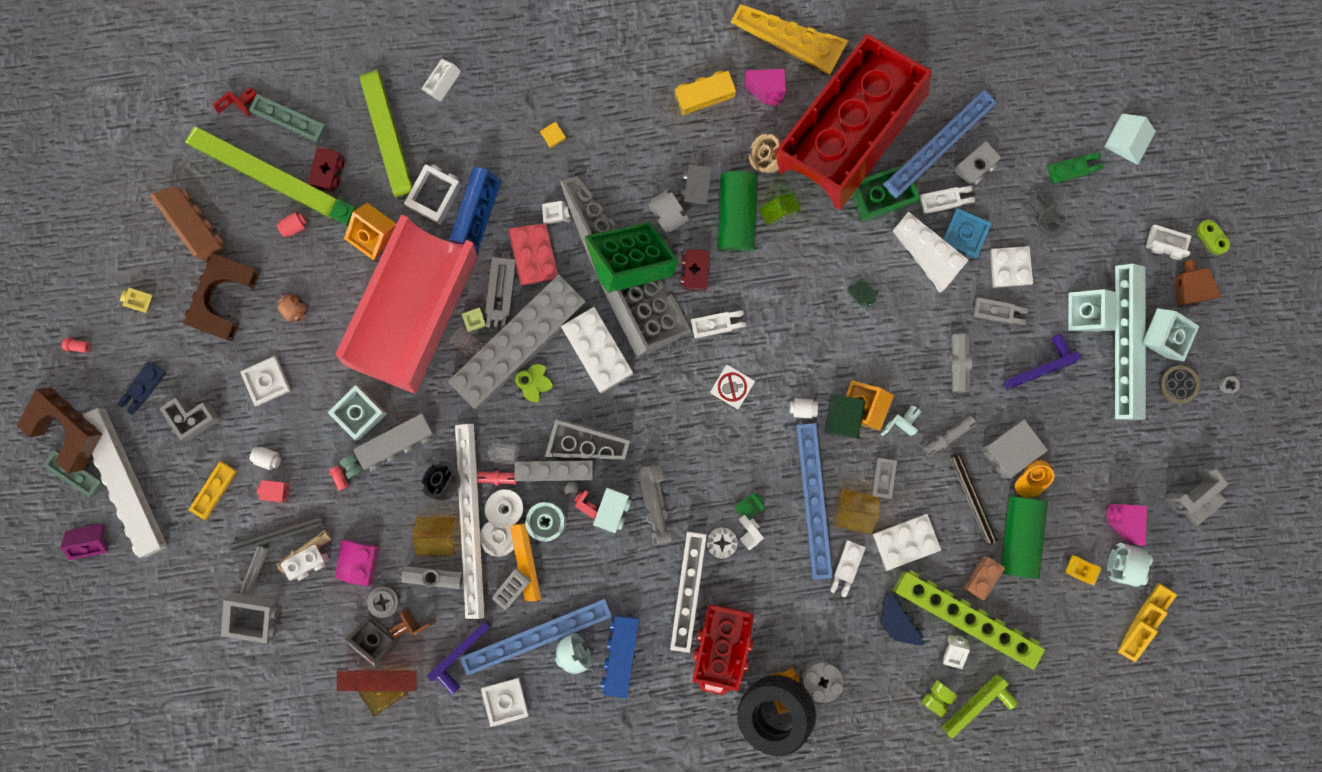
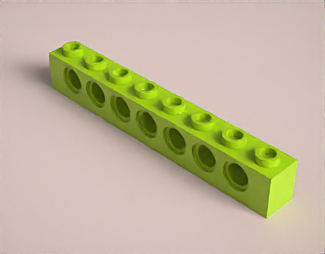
(1028, 656)

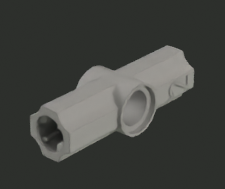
(960, 363)
(419, 576)

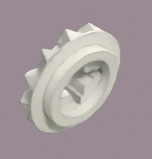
(728, 536)

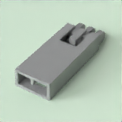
(500, 285)

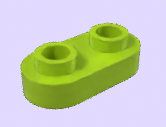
(1212, 238)

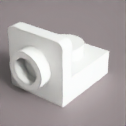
(556, 212)
(956, 651)

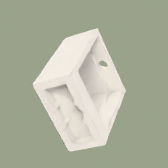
(438, 216)

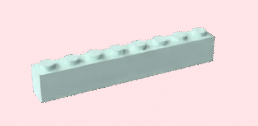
(1129, 336)

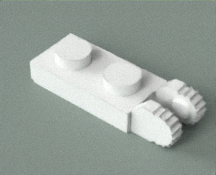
(945, 199)
(716, 324)
(847, 566)

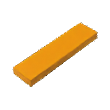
(525, 560)

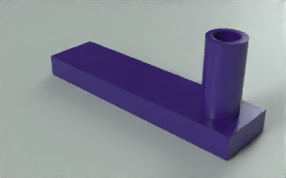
(1067, 358)
(440, 672)

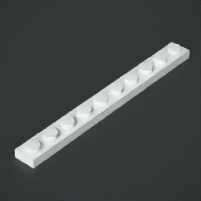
(469, 522)

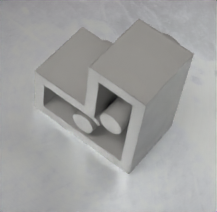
(189, 422)

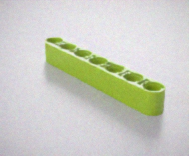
(386, 133)

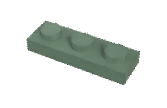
(81, 480)

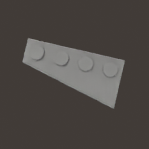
(581, 441)

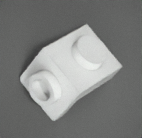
(753, 536)

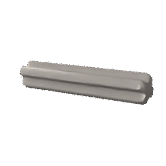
(254, 570)

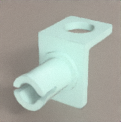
(904, 423)

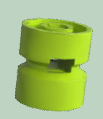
(939, 698)

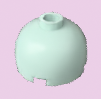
(572, 655)

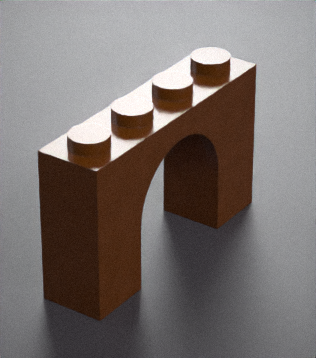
(217, 271)
(80, 434)

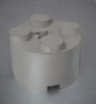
(669, 210)
(833, 681)

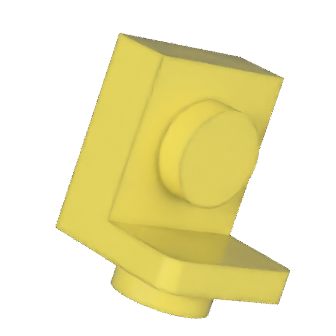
(136, 299)

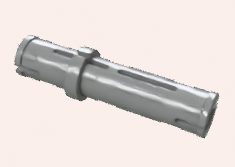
(946, 438)

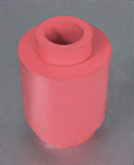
(292, 224)

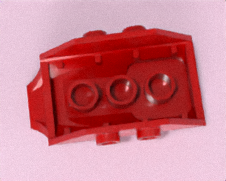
(723, 649)

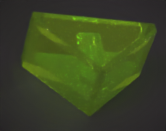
(779, 208)

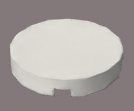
(496, 540)

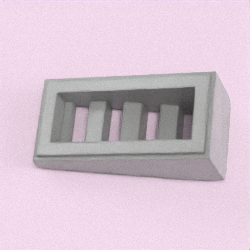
(504, 598)

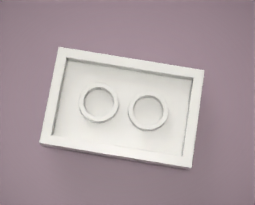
(906, 542)

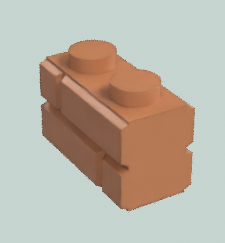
(984, 578)

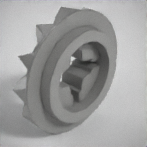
(379, 610)

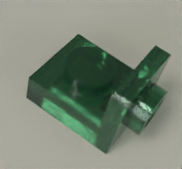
(863, 293)

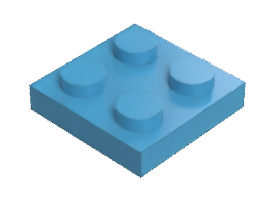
(966, 233)

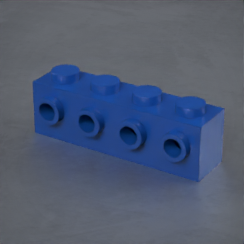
(621, 656)

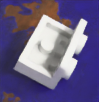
(1168, 241)
(303, 562)

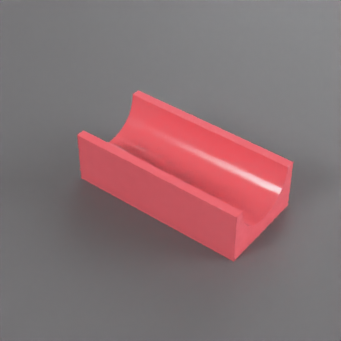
(406, 306)

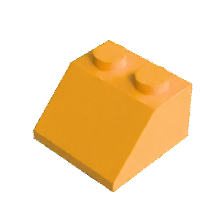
(369, 230)
(876, 403)

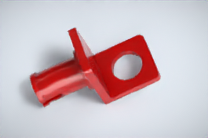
(240, 101)

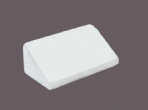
(441, 79)

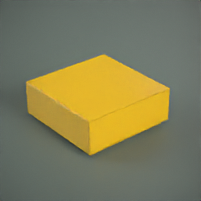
(552, 135)

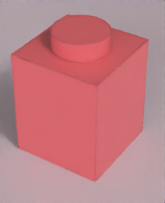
(273, 491)

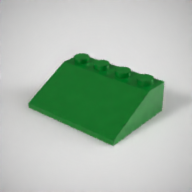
(630, 256)

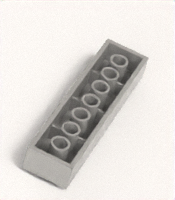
(517, 342)

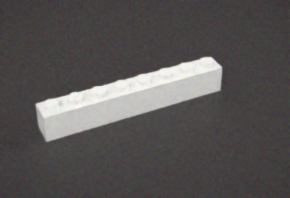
(124, 488)

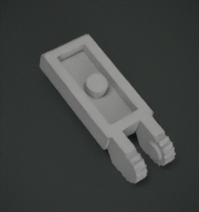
(998, 311)

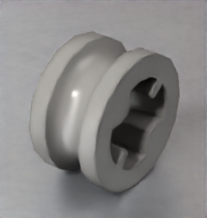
(1236, 384)

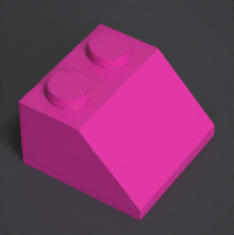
(766, 85)
(1129, 522)
(357, 562)

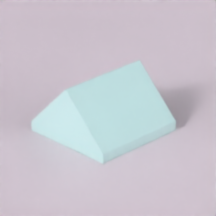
(1130, 137)

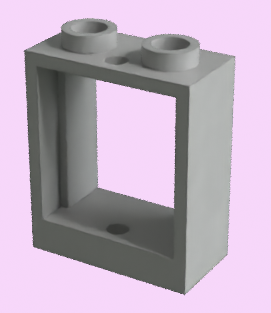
(229, 617)

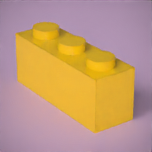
(705, 92)

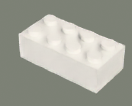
(597, 350)

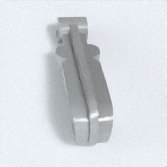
(650, 480)

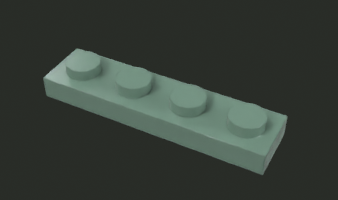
(287, 118)

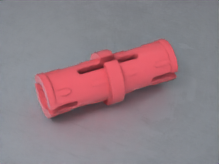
(496, 477)

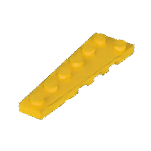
(803, 43)

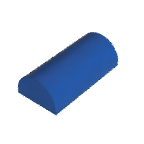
(476, 207)

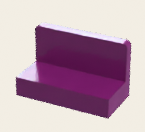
(84, 542)

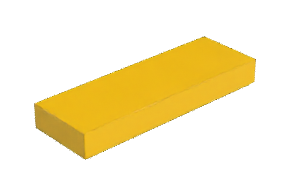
(213, 490)

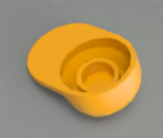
(1035, 479)

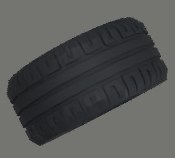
(762, 735)

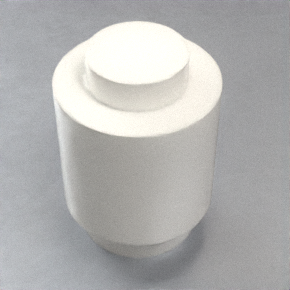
(804, 408)
(265, 458)

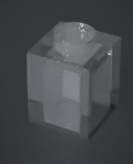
(502, 453)

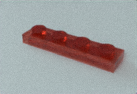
(376, 680)

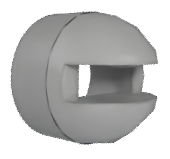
(571, 488)

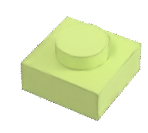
(474, 319)

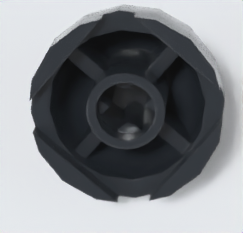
(441, 481)

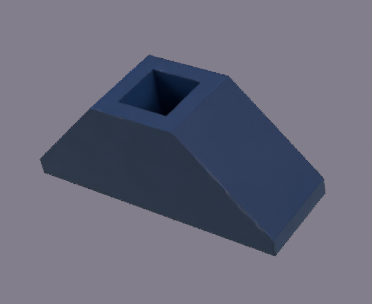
(898, 622)

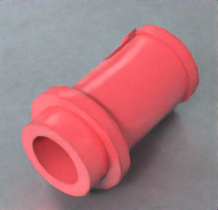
(70, 344)
(339, 477)

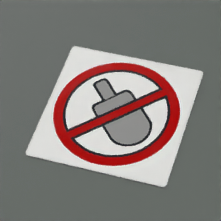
(732, 386)

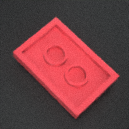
(533, 254)

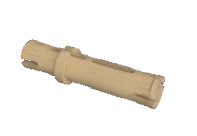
(321, 539)

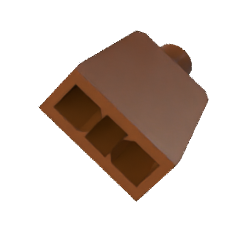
(1195, 285)

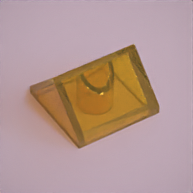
(857, 511)
(434, 536)

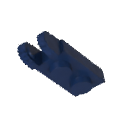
(142, 387)

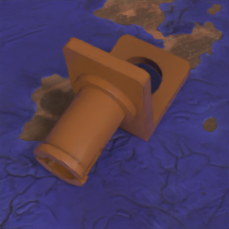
(408, 624)

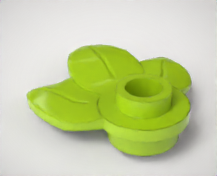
(535, 384)

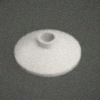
(496, 504)

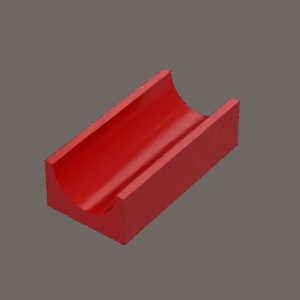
(855, 118)

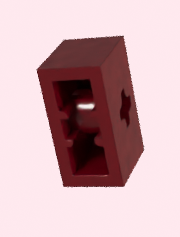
(324, 160)
(699, 259)

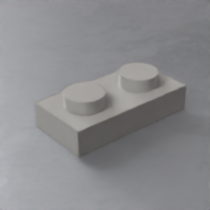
(884, 478)
(1206, 510)

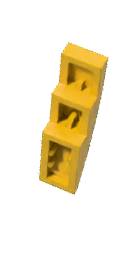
(1146, 622)

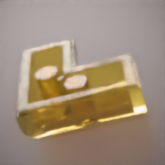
(381, 700)

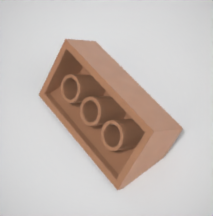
(189, 222)

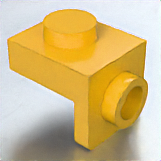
(1083, 570)

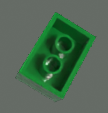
(875, 199)

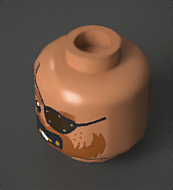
(292, 307)

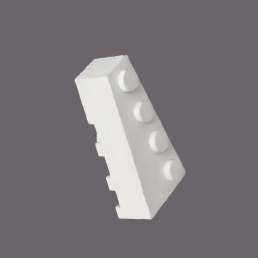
(930, 251)

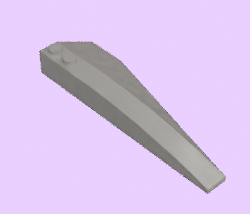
(644, 311)

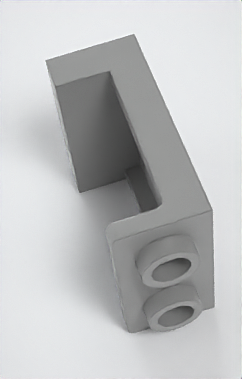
(1014, 449)
(1211, 485)

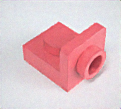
(588, 508)

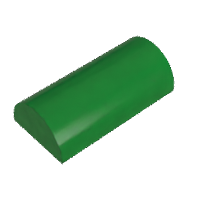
(737, 211)
(1024, 537)

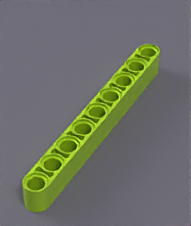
(261, 171)

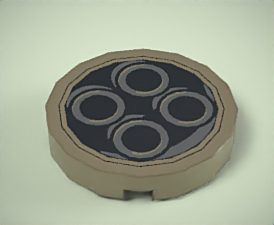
(1179, 384)

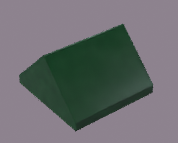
(845, 416)

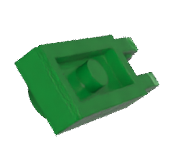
(1073, 168)

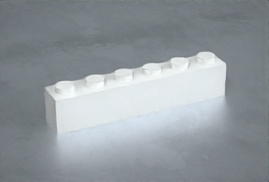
(688, 592)

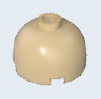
(764, 153)

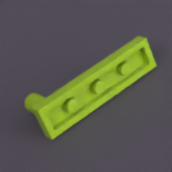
(994, 687)

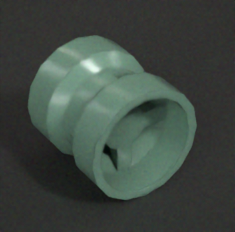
(352, 466)

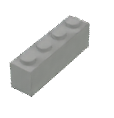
(394, 442)
(554, 470)

